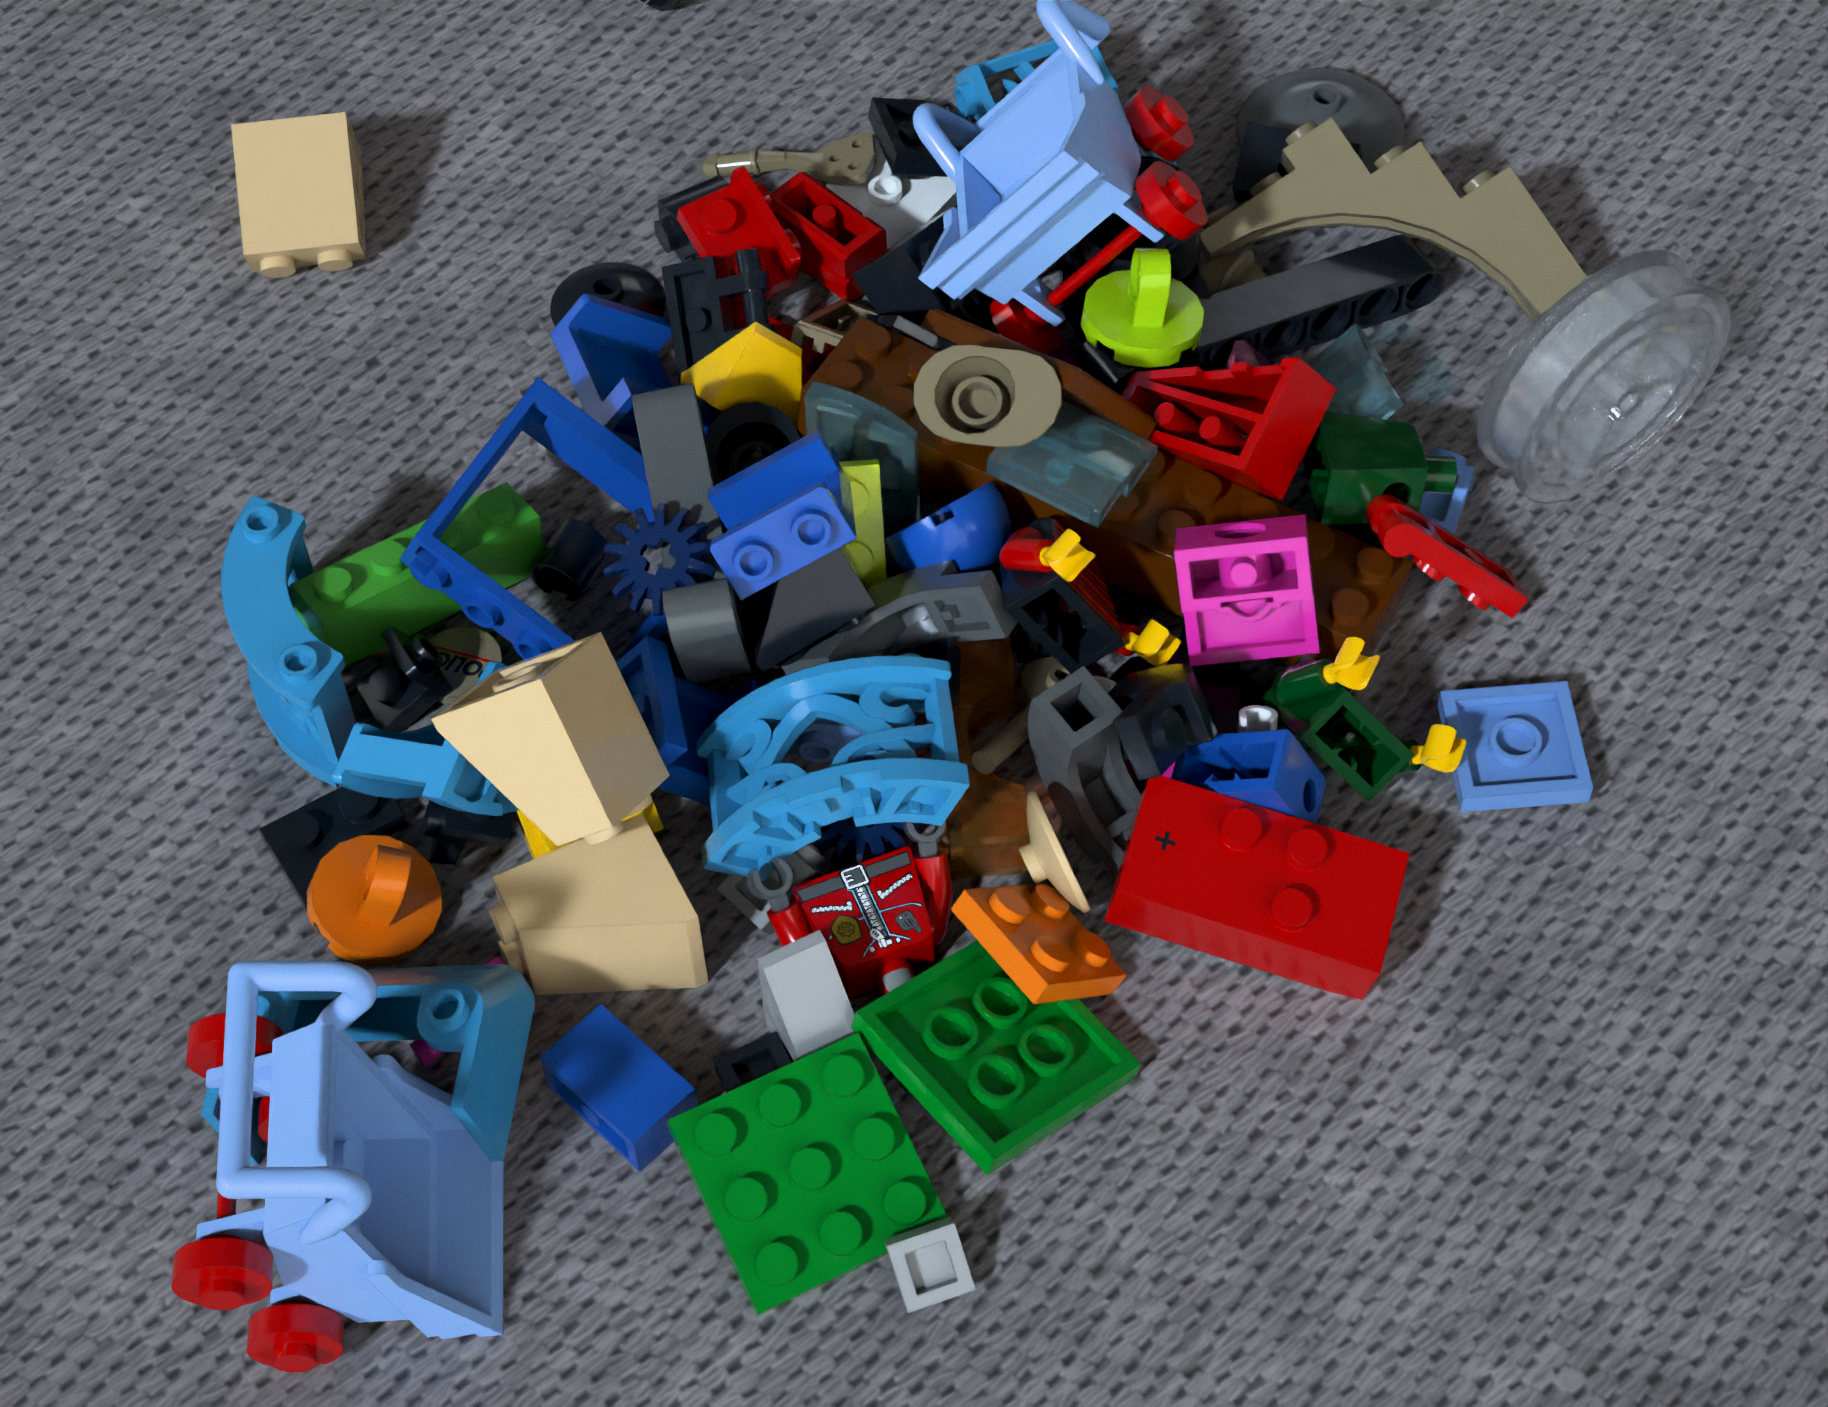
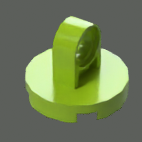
(1143, 312)

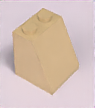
(300, 193)
(560, 741)
(600, 918)

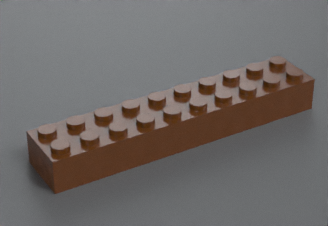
(1353, 580)

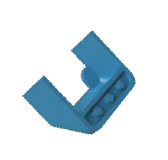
(452, 1008)

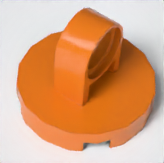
(374, 900)

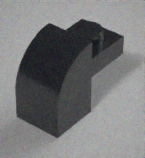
(1160, 717)

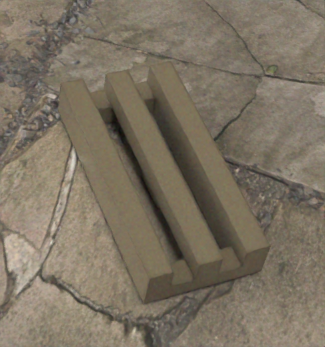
(828, 325)

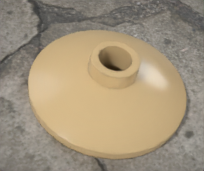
(1046, 856)

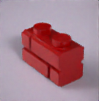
(830, 233)

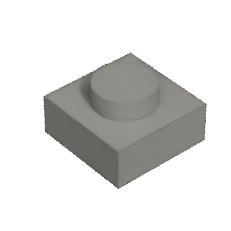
(929, 1264)

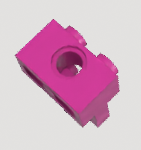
(1246, 590)

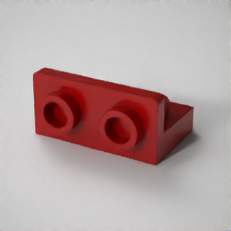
(739, 220)

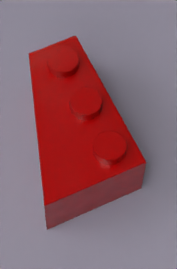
(1236, 420)

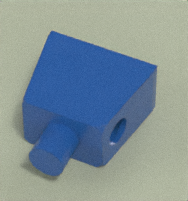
(1258, 769)

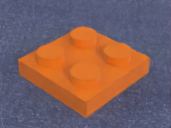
(1039, 942)

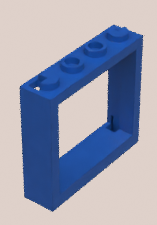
(581, 445)

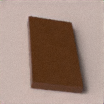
(1077, 385)

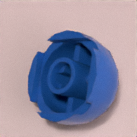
(962, 532)

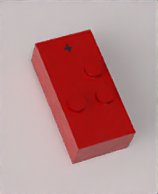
(1258, 887)

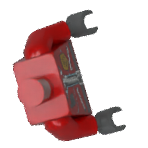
(874, 915)

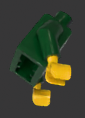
(1343, 731)

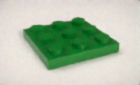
(990, 1058)
(805, 1172)

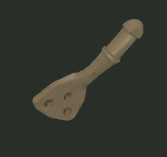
(840, 162)

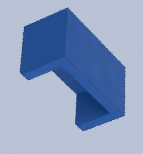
(618, 1086)

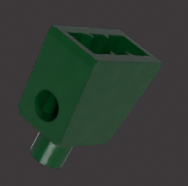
(1366, 458)

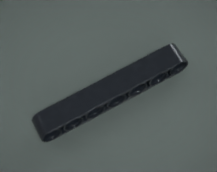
(1297, 308)

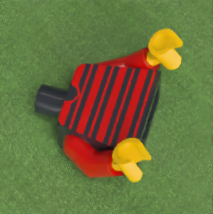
(1064, 601)

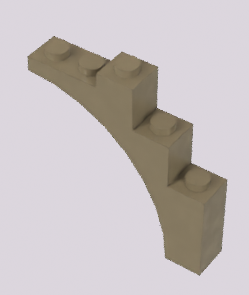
(1329, 185)

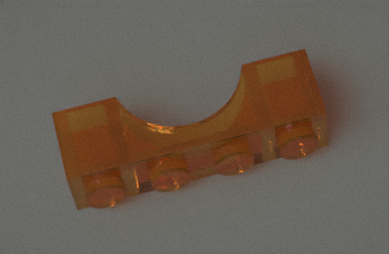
(991, 815)

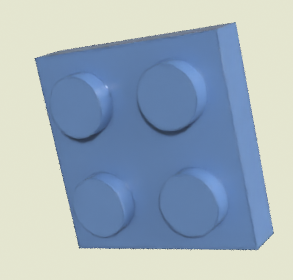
(1518, 746)

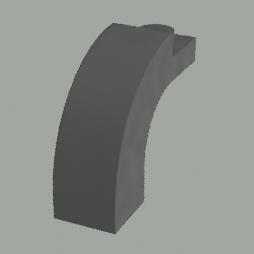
(916, 611)
(1084, 765)

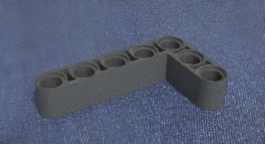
(702, 616)

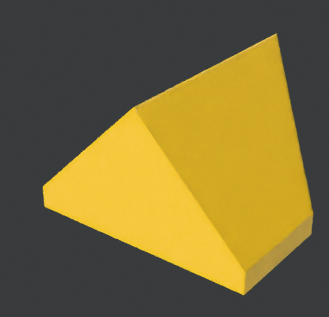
(751, 369)

